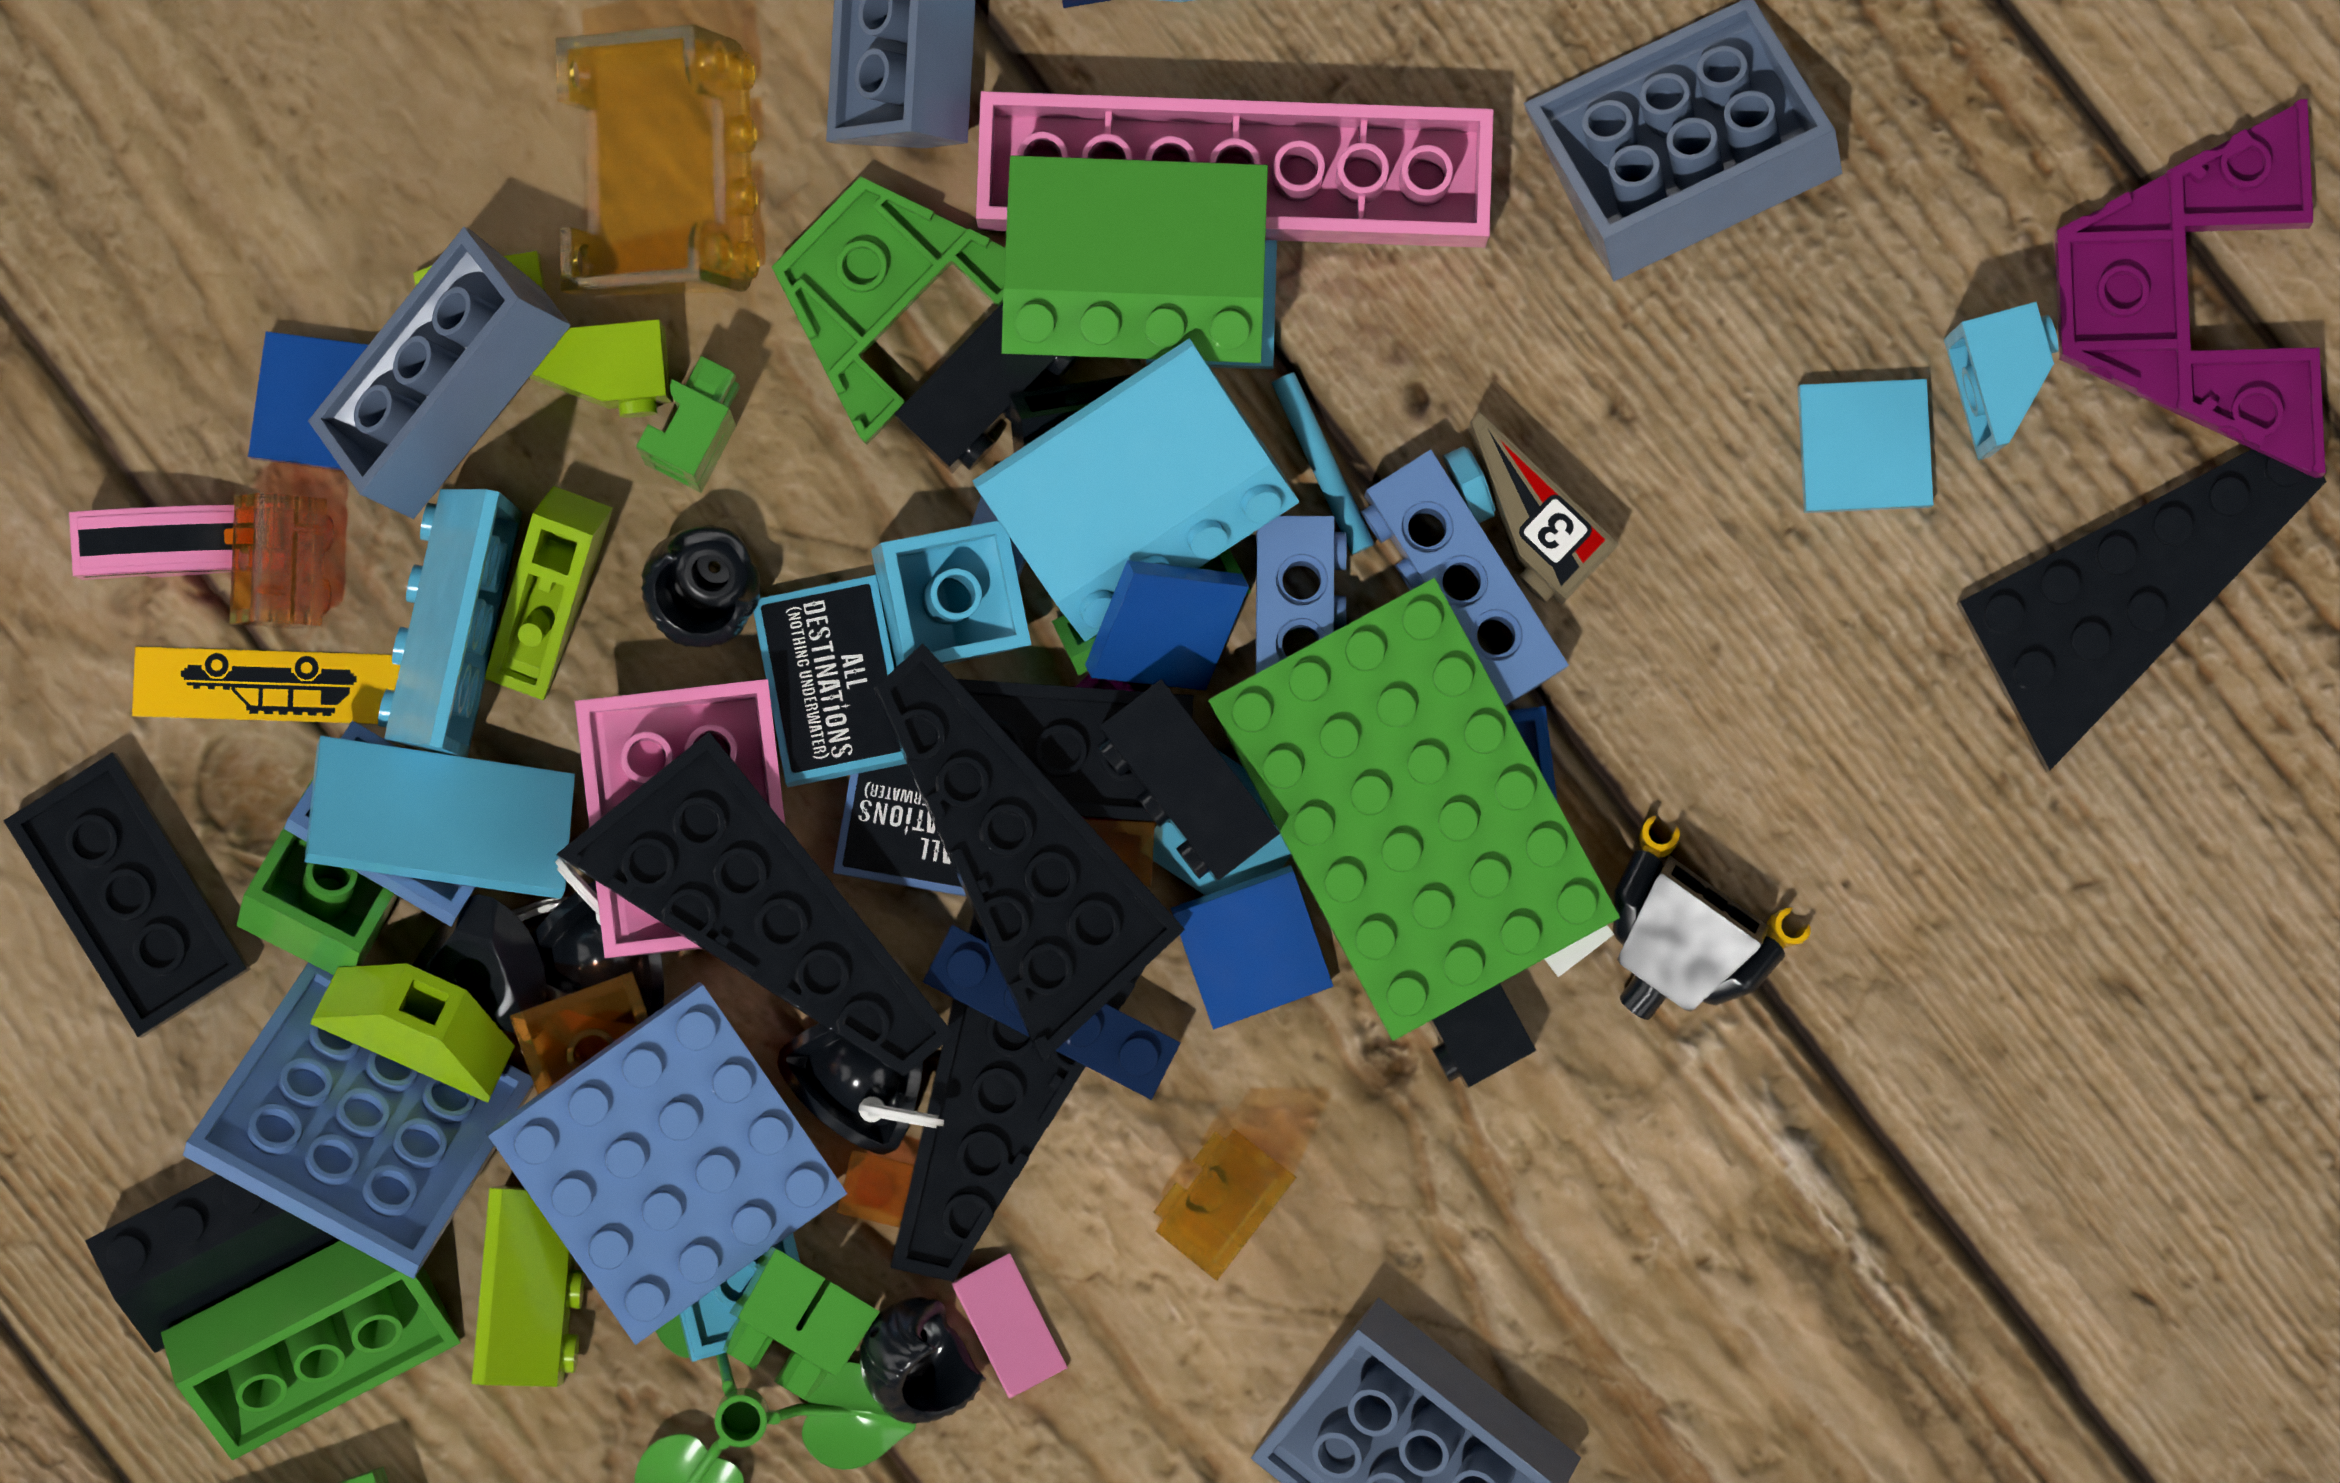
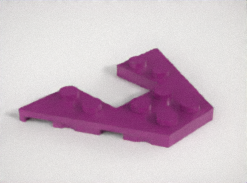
(2129, 301)

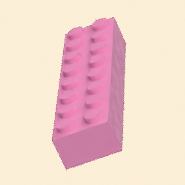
(1330, 166)

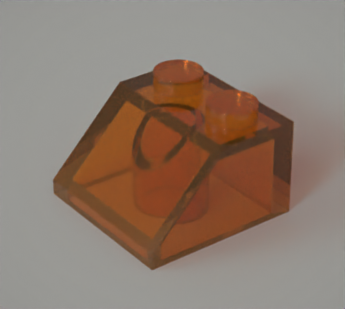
(576, 1027)

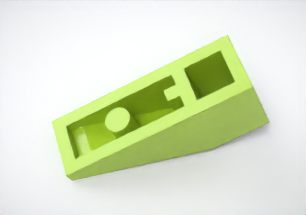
(612, 366)
(547, 591)

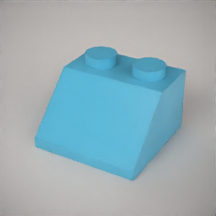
(1999, 370)
(951, 593)

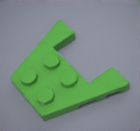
(862, 273)

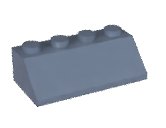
(900, 72)
(437, 374)

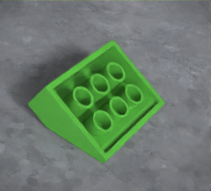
(1134, 258)

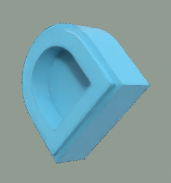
(1470, 482)

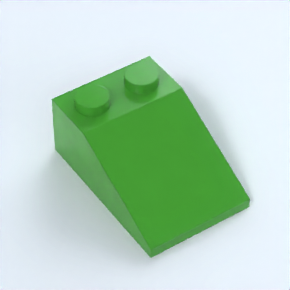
(314, 909)

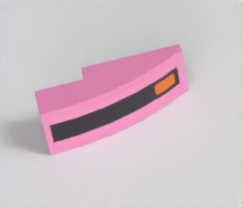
(151, 541)

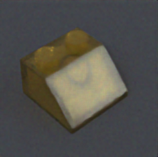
(1223, 1201)

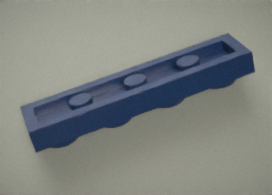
(1106, 1043)

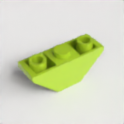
(417, 1024)

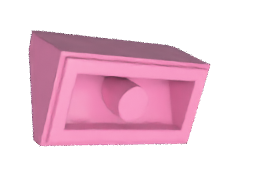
(1009, 1325)

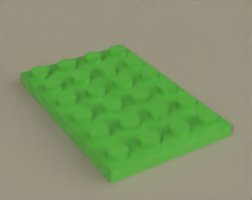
(1413, 809)

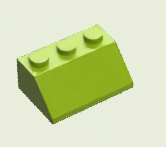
(524, 1297)

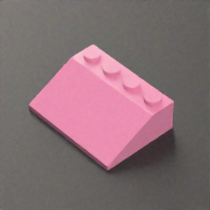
(638, 735)

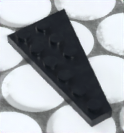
(735, 881)

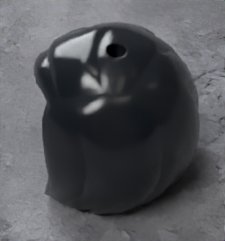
(679, 592)
(917, 1362)

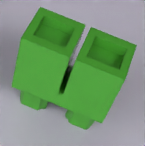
(698, 428)
(801, 1313)

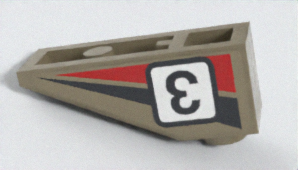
(1543, 525)

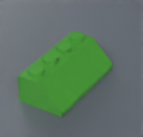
(304, 1344)

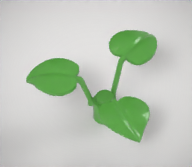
(840, 1429)

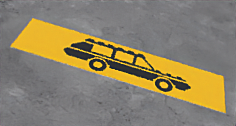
(261, 684)

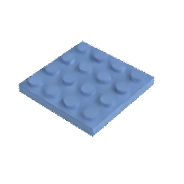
(350, 1134)
(666, 1163)

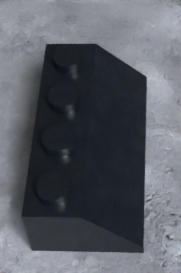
(198, 1253)

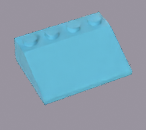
(1137, 475)
(451, 622)

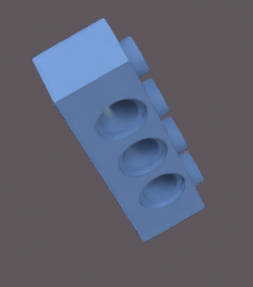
(1427, 489)
(1288, 544)

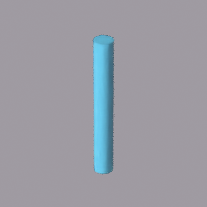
(1322, 463)

